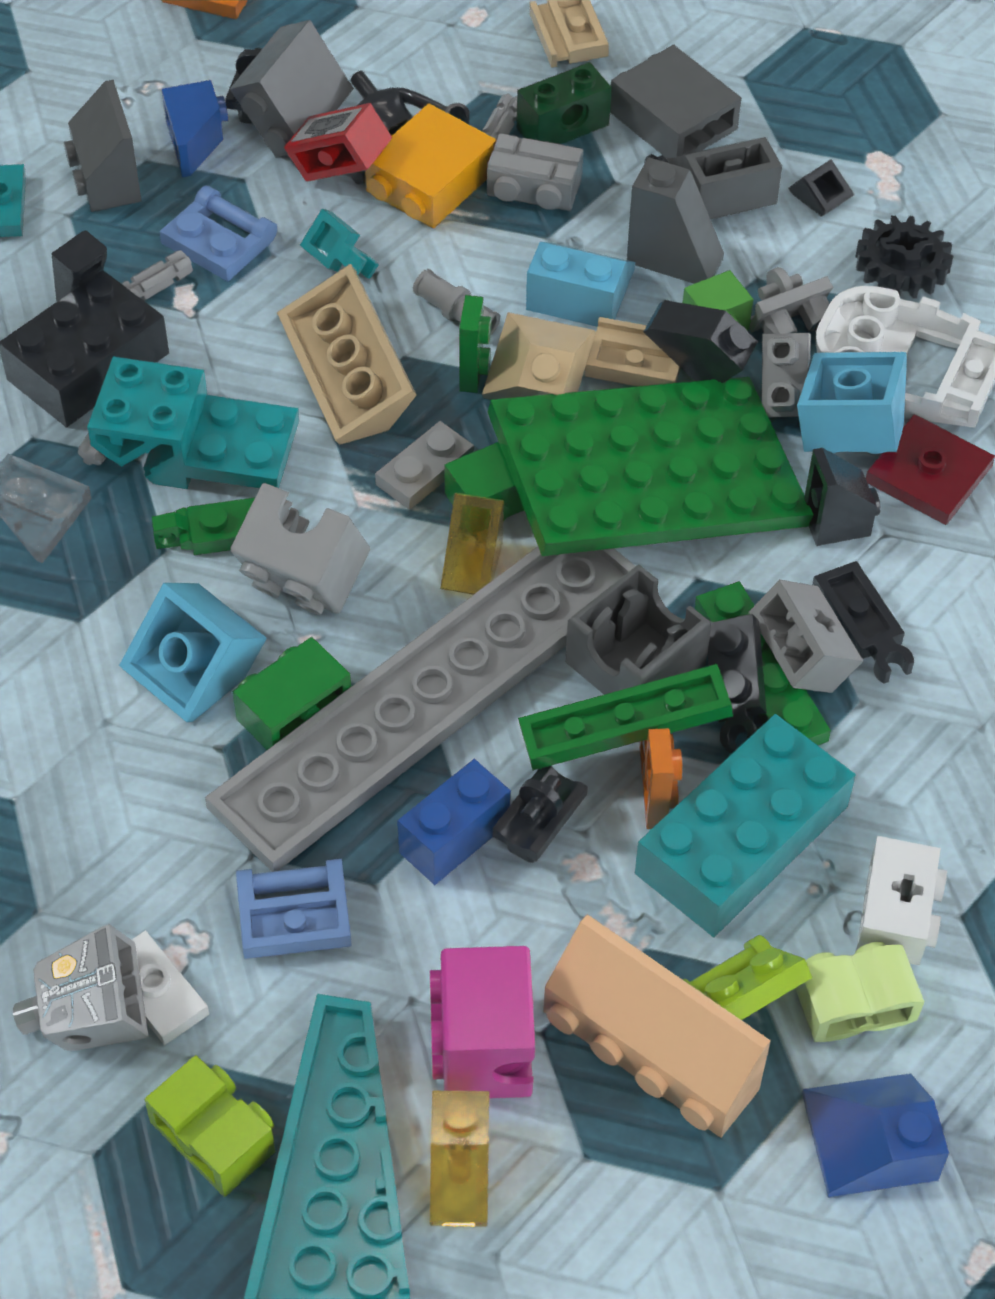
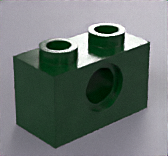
(564, 105)

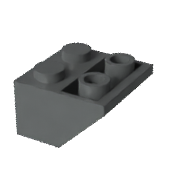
(734, 176)

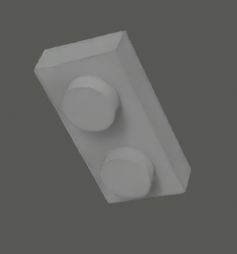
(422, 465)

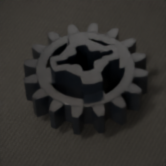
(904, 256)

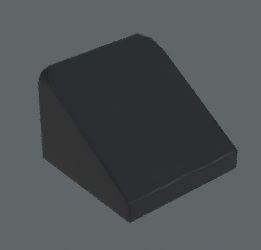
(822, 188)

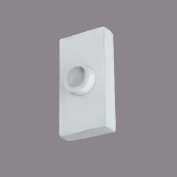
(168, 997)

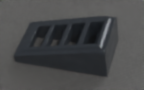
(77, 262)

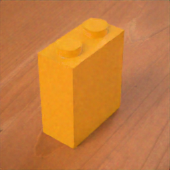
(430, 165)

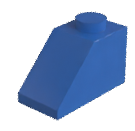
(194, 122)

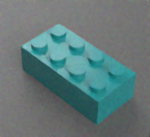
(744, 824)

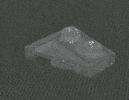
(39, 504)

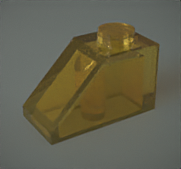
(459, 1158)

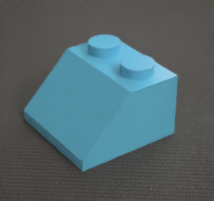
(576, 283)
(853, 402)
(191, 649)

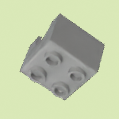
(309, 565)

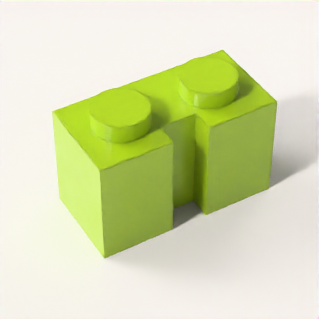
(210, 1126)

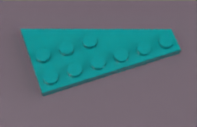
(333, 1191)

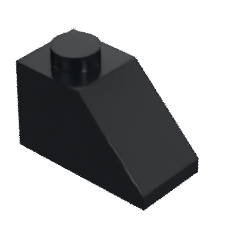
(701, 340)
(839, 499)

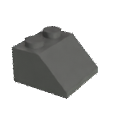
(103, 152)

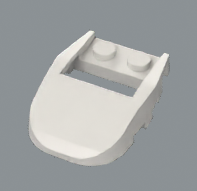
(882, 322)

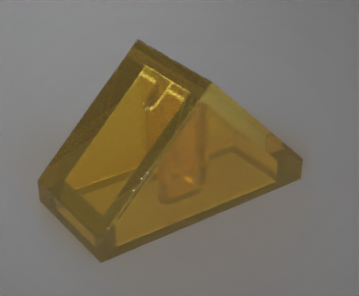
(473, 543)

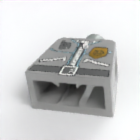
(87, 994)

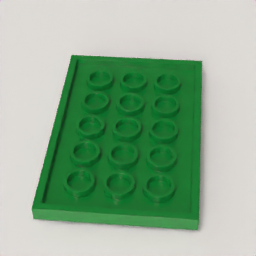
(647, 465)

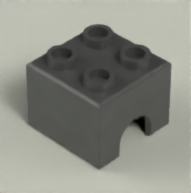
(633, 637)

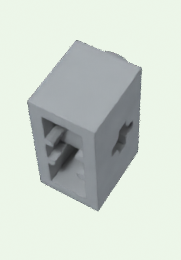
(806, 636)

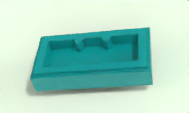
(12, 199)

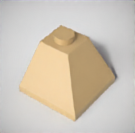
(537, 358)

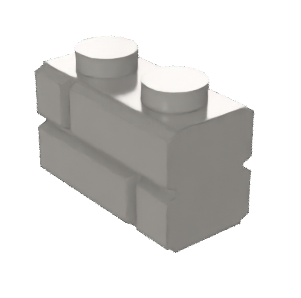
(534, 172)

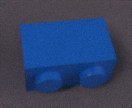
(452, 821)

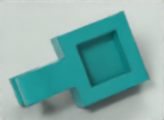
(333, 244)

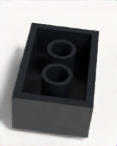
(68, 347)

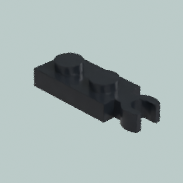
(865, 618)
(738, 652)

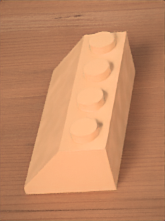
(655, 1027)

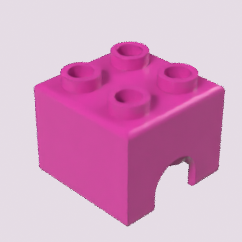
(483, 1021)

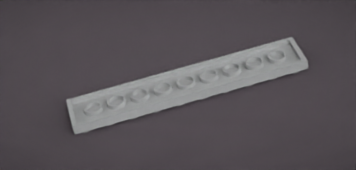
(409, 704)

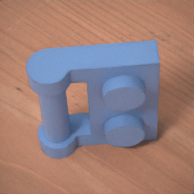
(213, 244)
(293, 921)

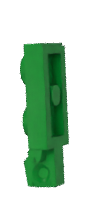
(201, 527)

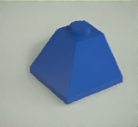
(875, 1134)

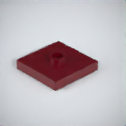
(930, 469)

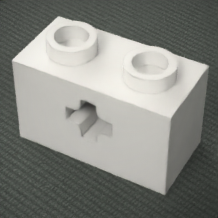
(899, 874)

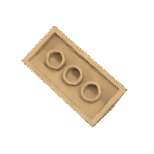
(347, 357)

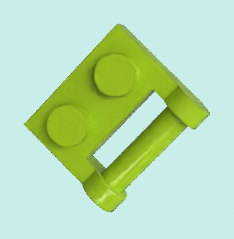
(752, 978)

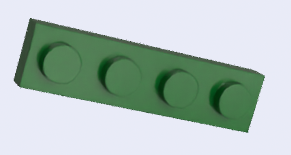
(782, 699)
(625, 716)

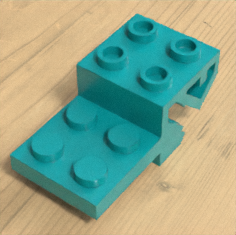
(186, 430)

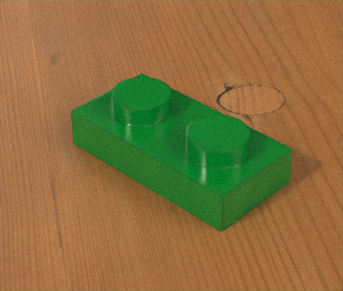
(473, 333)

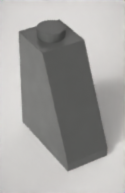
(671, 224)

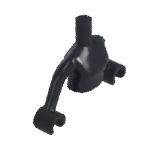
(391, 107)

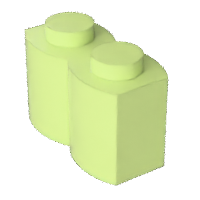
(859, 992)

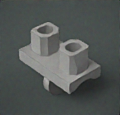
(787, 298)
(784, 372)

